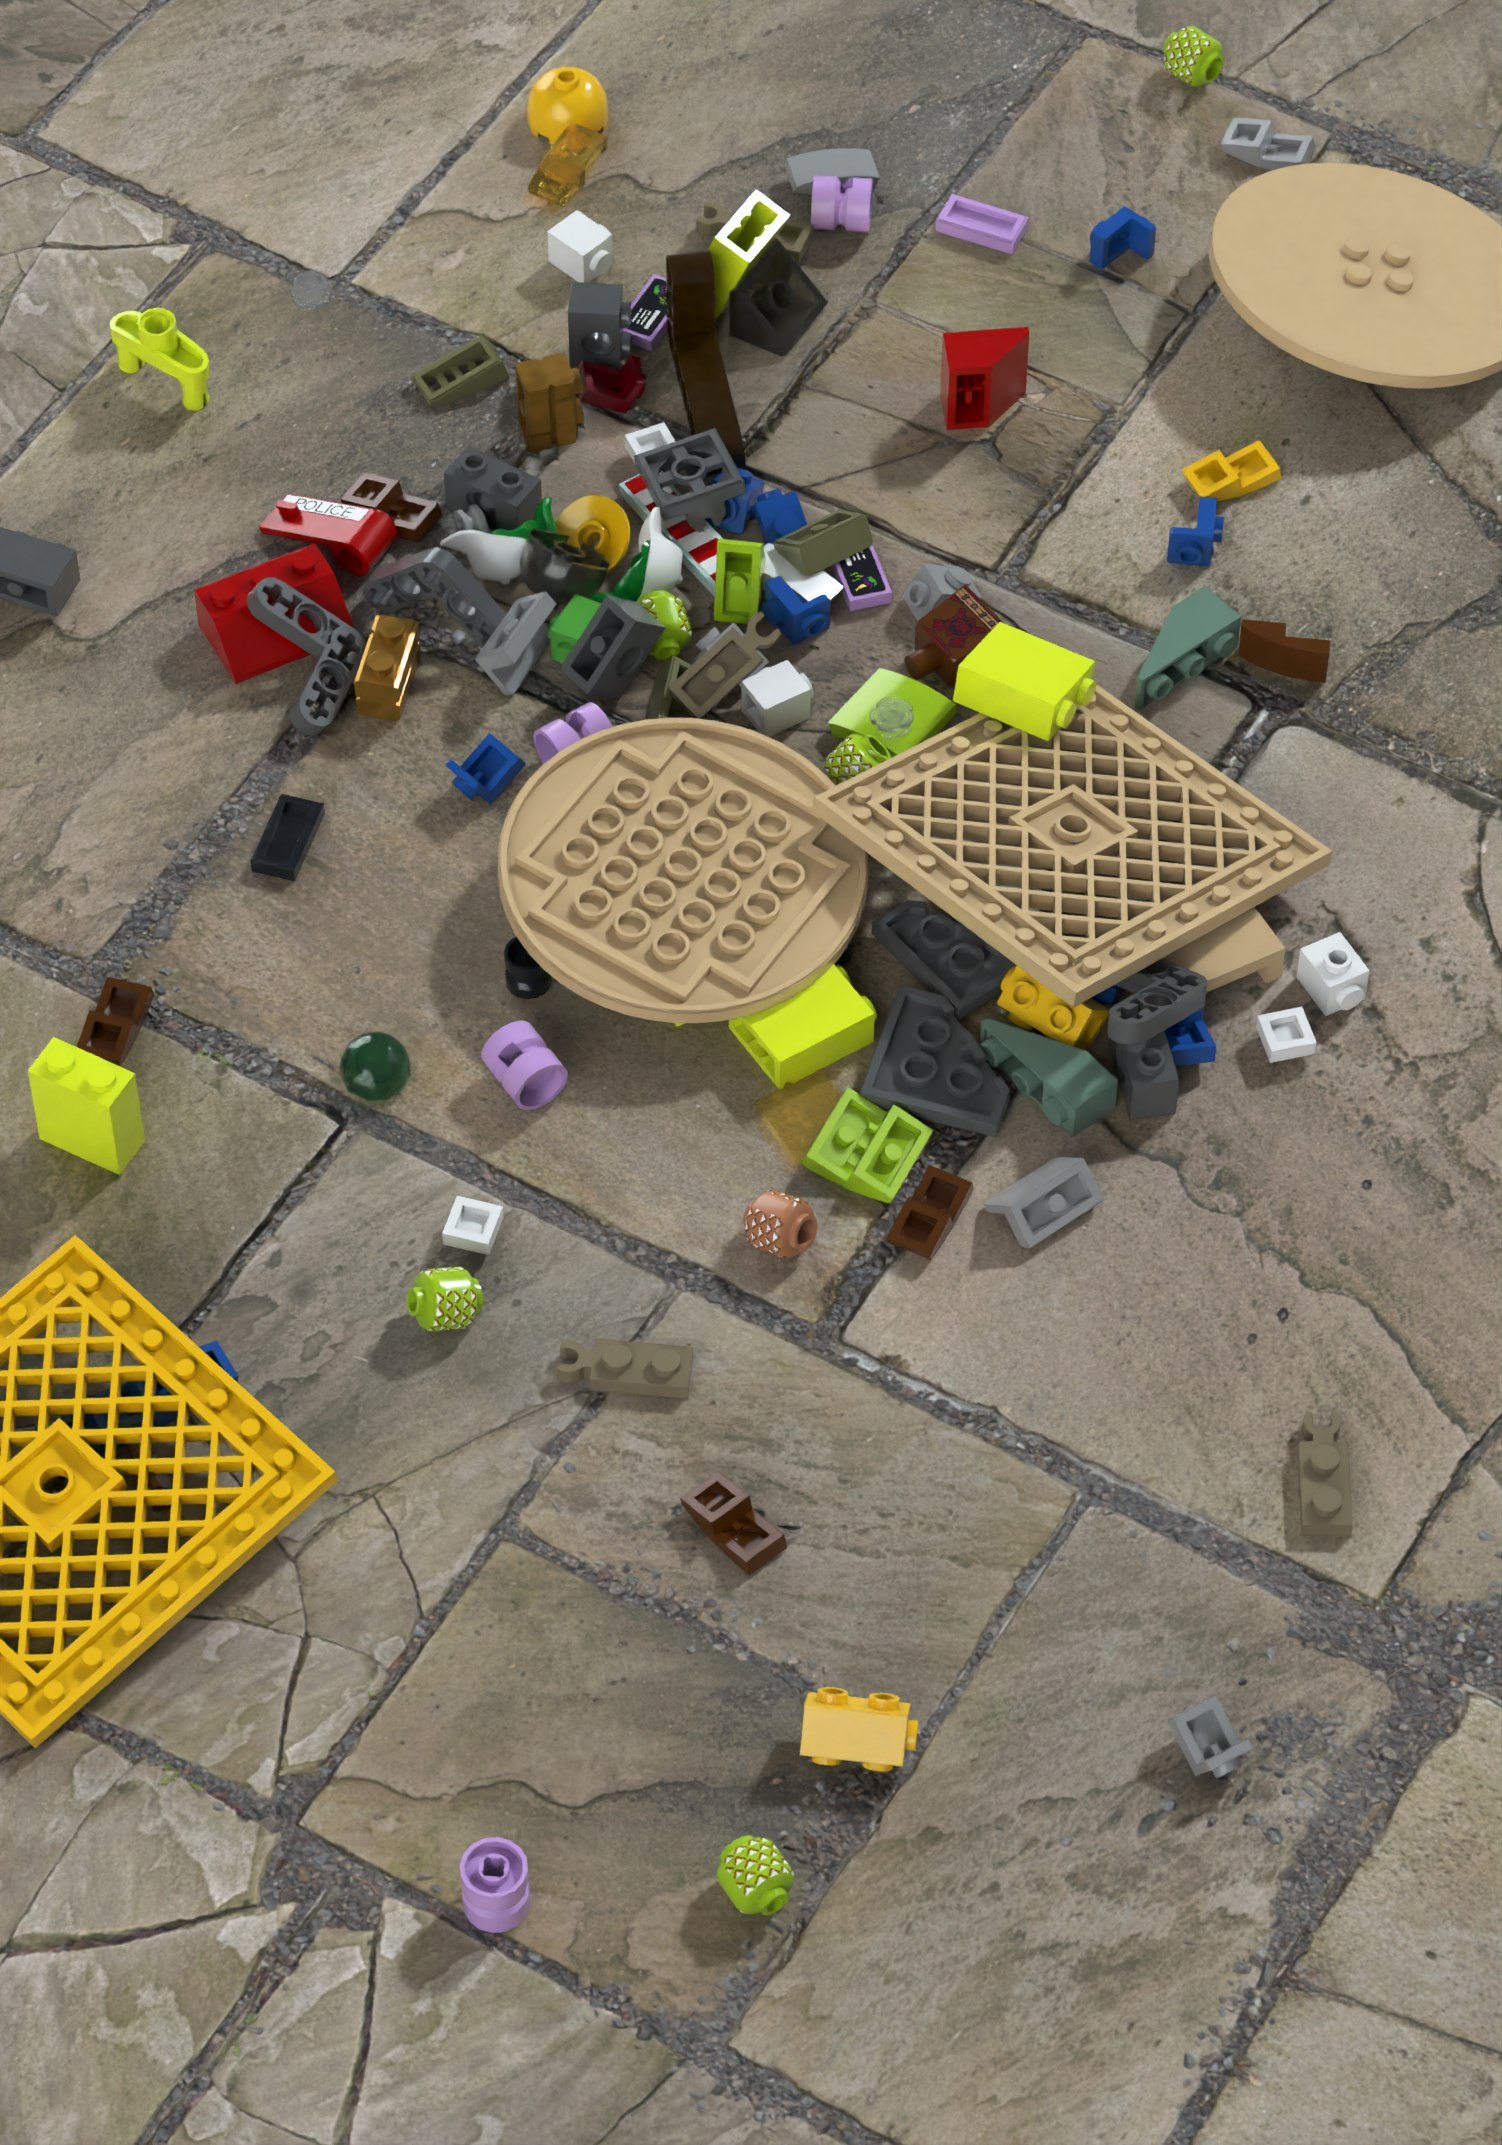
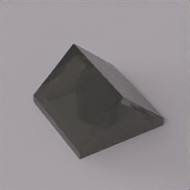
(774, 302)

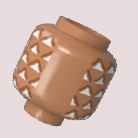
(780, 1224)

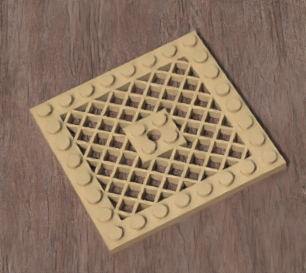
(1073, 836)

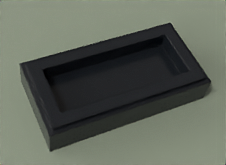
(287, 837)

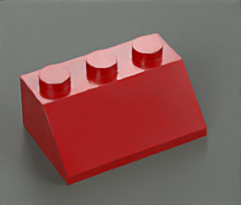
(242, 640)

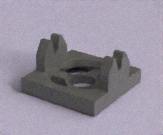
(684, 455)

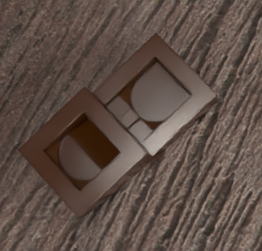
(410, 514)
(1269, 648)
(116, 1021)
(930, 1213)
(732, 1524)

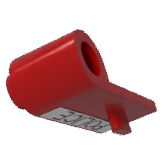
(352, 532)

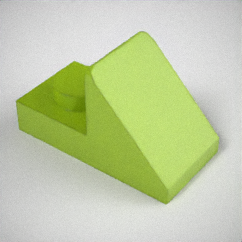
(738, 580)

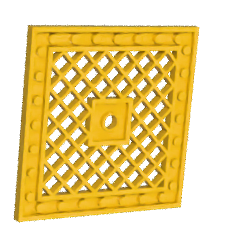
(184, 1576)

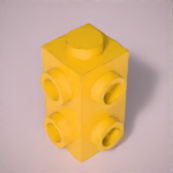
(1037, 1007)
(857, 1729)

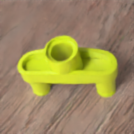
(155, 340)

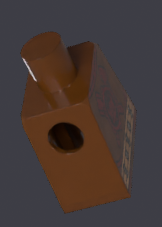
(950, 635)

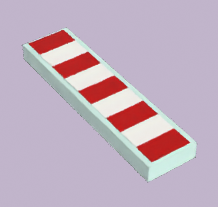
(697, 548)

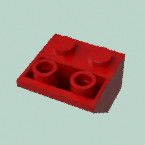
(982, 375)

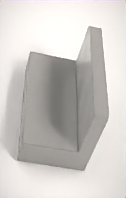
(517, 642)
(1047, 1199)

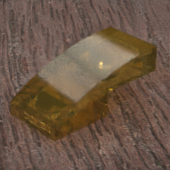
(564, 166)

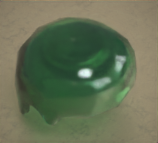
(375, 1066)

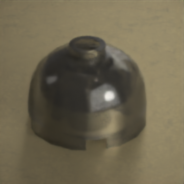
(560, 567)

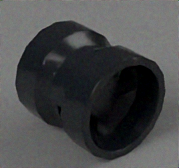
(523, 974)

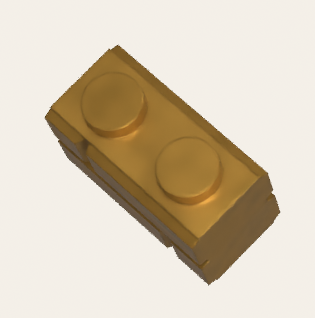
(548, 402)
(387, 667)

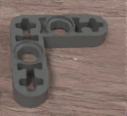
(439, 576)
(323, 645)
(1161, 999)

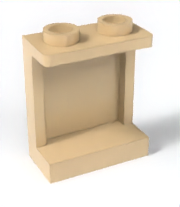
(1234, 952)

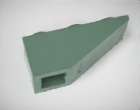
(1191, 639)
(1057, 1076)

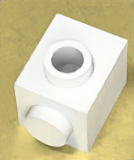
(580, 247)
(776, 698)
(1333, 974)

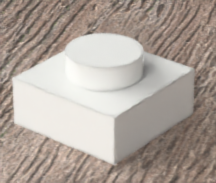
(647, 439)
(1286, 1034)
(472, 1225)

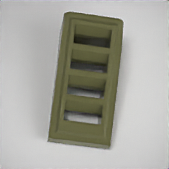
(477, 379)

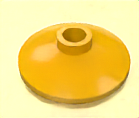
(596, 517)

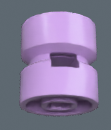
(841, 203)
(577, 725)
(524, 1065)
(495, 1884)

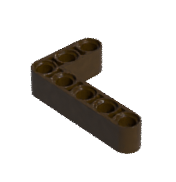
(697, 351)

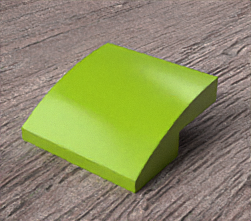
(930, 710)
(867, 1159)

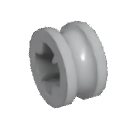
(470, 520)

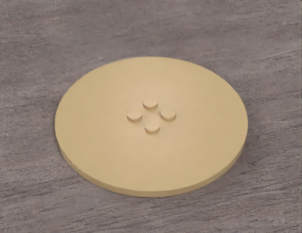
(1364, 273)
(679, 871)

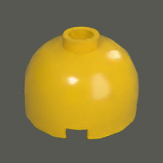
(564, 98)

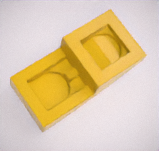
(1234, 475)

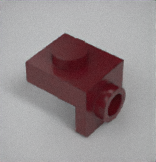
(611, 386)

